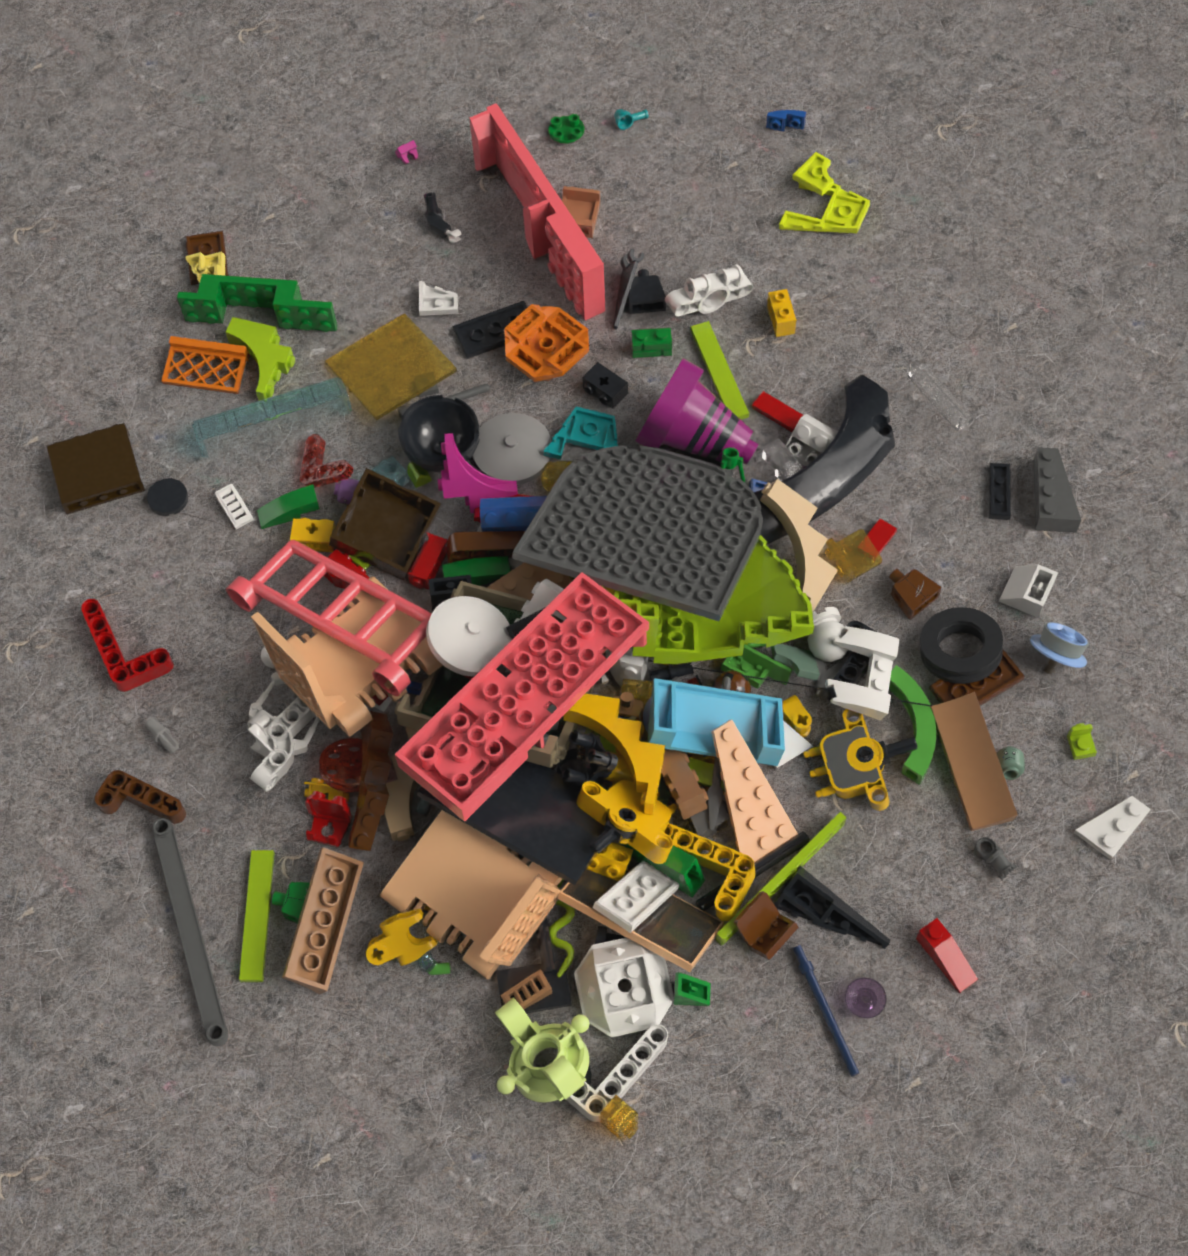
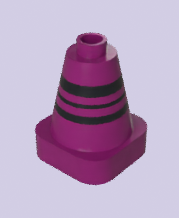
(695, 419)

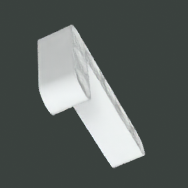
(616, 1079)

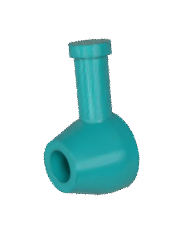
(625, 119)

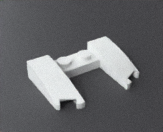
(874, 697)

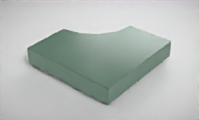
(798, 659)

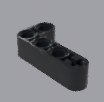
(852, 665)

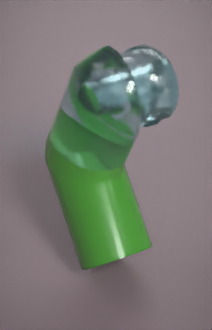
(432, 966)

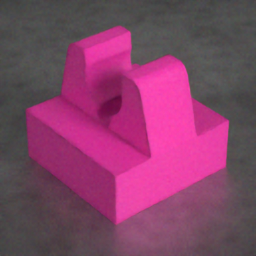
(404, 150)

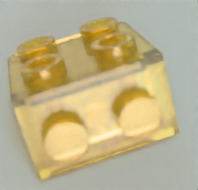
(853, 555)

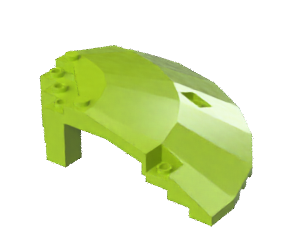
(762, 610)

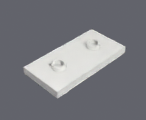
(636, 896)

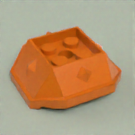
(545, 342)

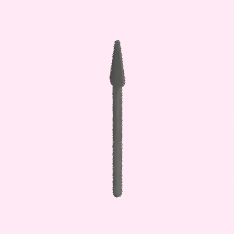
(715, 792)

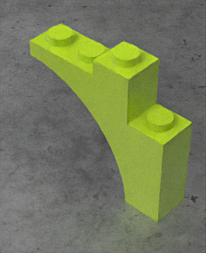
(264, 347)

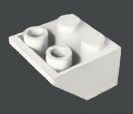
(809, 439)
(1029, 588)

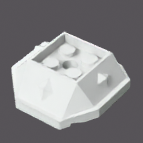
(617, 1011)

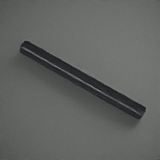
(760, 866)

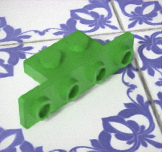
(757, 665)

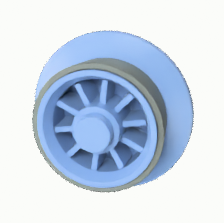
(1060, 645)

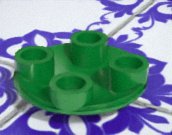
(566, 129)

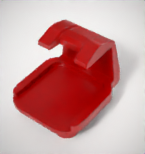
(325, 812)

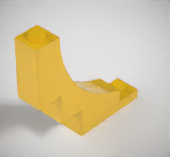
(643, 758)

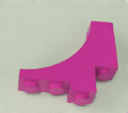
(463, 480)

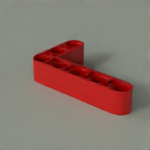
(113, 652)

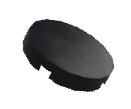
(167, 497)

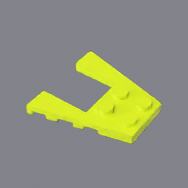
(842, 214)

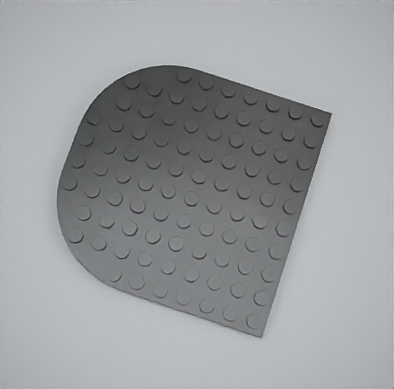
(648, 527)

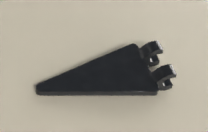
(625, 282)

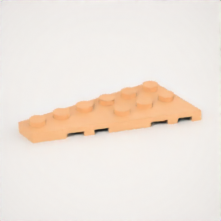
(752, 805)

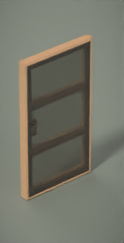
(672, 931)

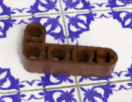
(482, 544)
(143, 799)

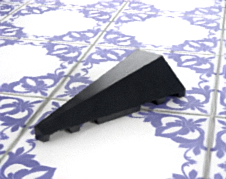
(813, 901)

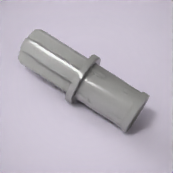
(162, 734)

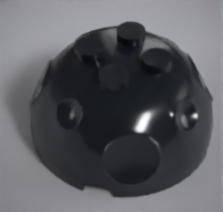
(426, 425)

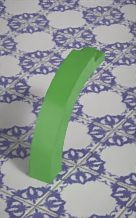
(923, 723)

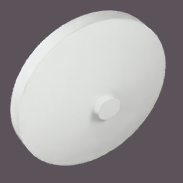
(466, 634)

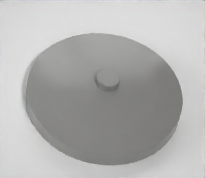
(512, 448)

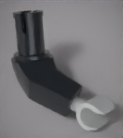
(435, 219)

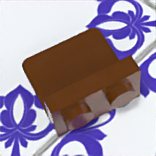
(764, 926)

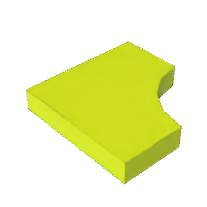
(814, 174)

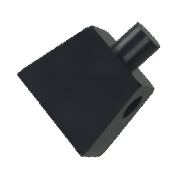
(646, 294)

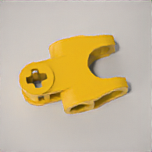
(397, 940)

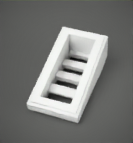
(227, 495)

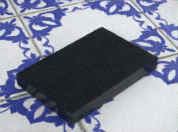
(560, 990)

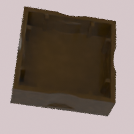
(384, 524)

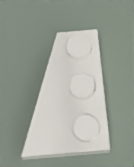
(1113, 827)

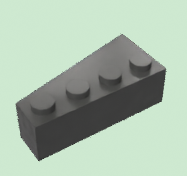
(1053, 495)

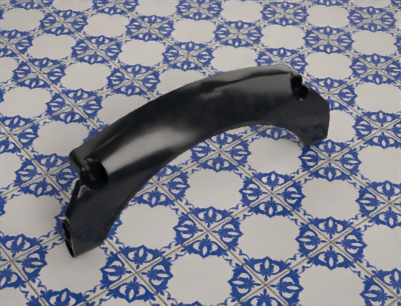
(847, 461)

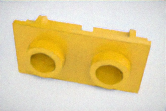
(318, 785)

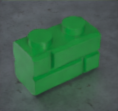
(651, 342)

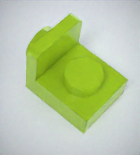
(1081, 741)

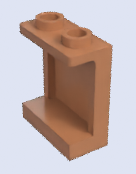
(583, 207)

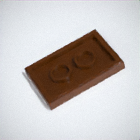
(206, 244)

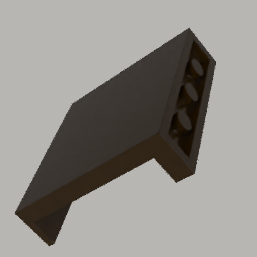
(95, 468)

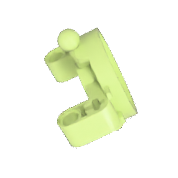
(558, 1078)

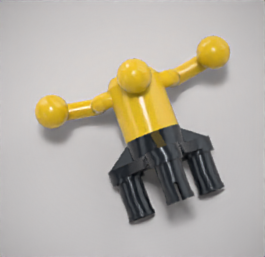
(597, 762)

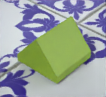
(418, 475)

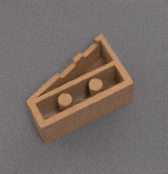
(683, 784)

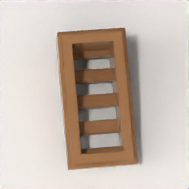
(529, 981)

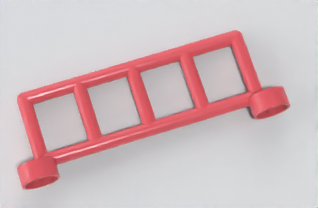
(250, 593)

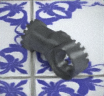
(995, 857)

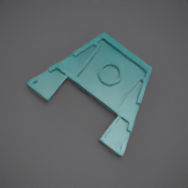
(584, 429)

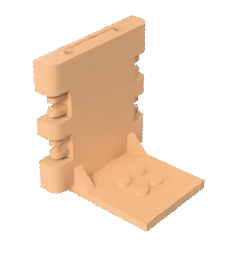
(335, 677)
(475, 889)

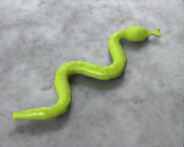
(559, 943)

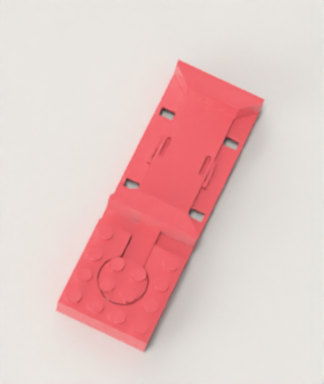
(546, 219)
(497, 718)

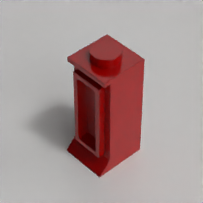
(428, 561)

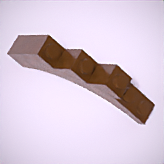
(374, 774)

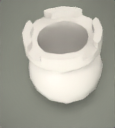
(825, 631)

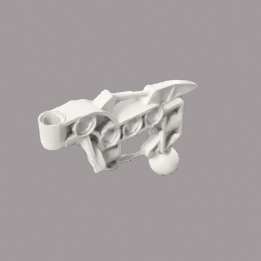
(283, 747)

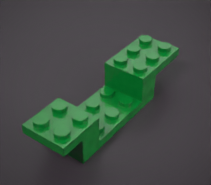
(278, 294)

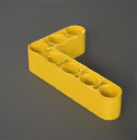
(711, 860)

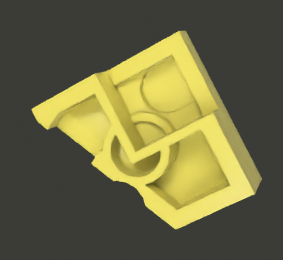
(210, 264)

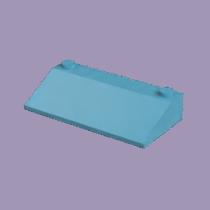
(687, 713)

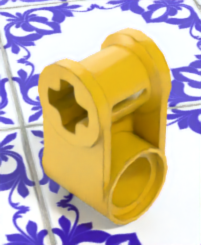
(796, 715)

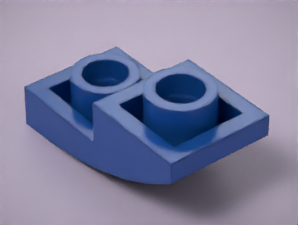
(780, 119)

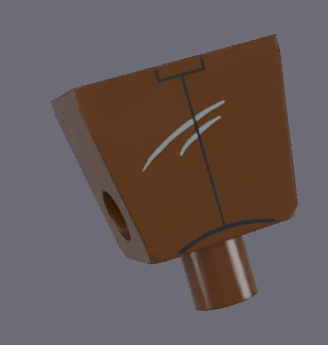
(913, 591)

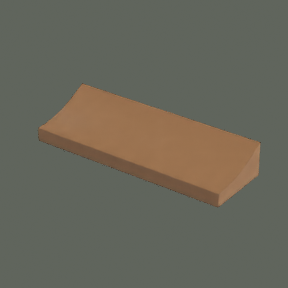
(973, 762)
(323, 920)

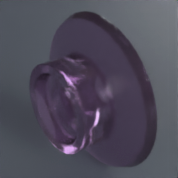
(865, 988)

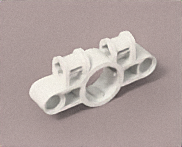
(709, 291)

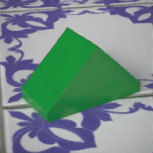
(691, 991)

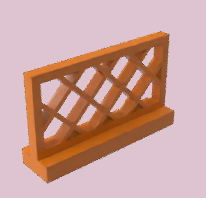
(205, 349)

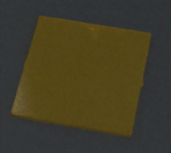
(391, 366)

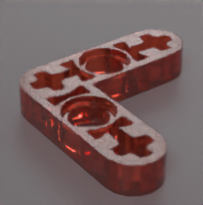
(314, 472)

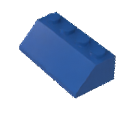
(509, 513)

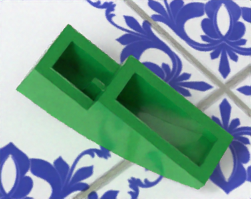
(288, 507)
(482, 570)

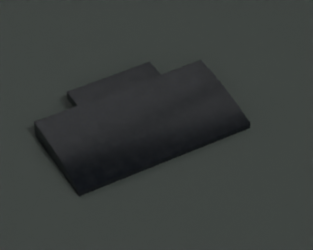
(537, 819)

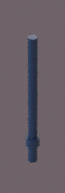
(806, 968)

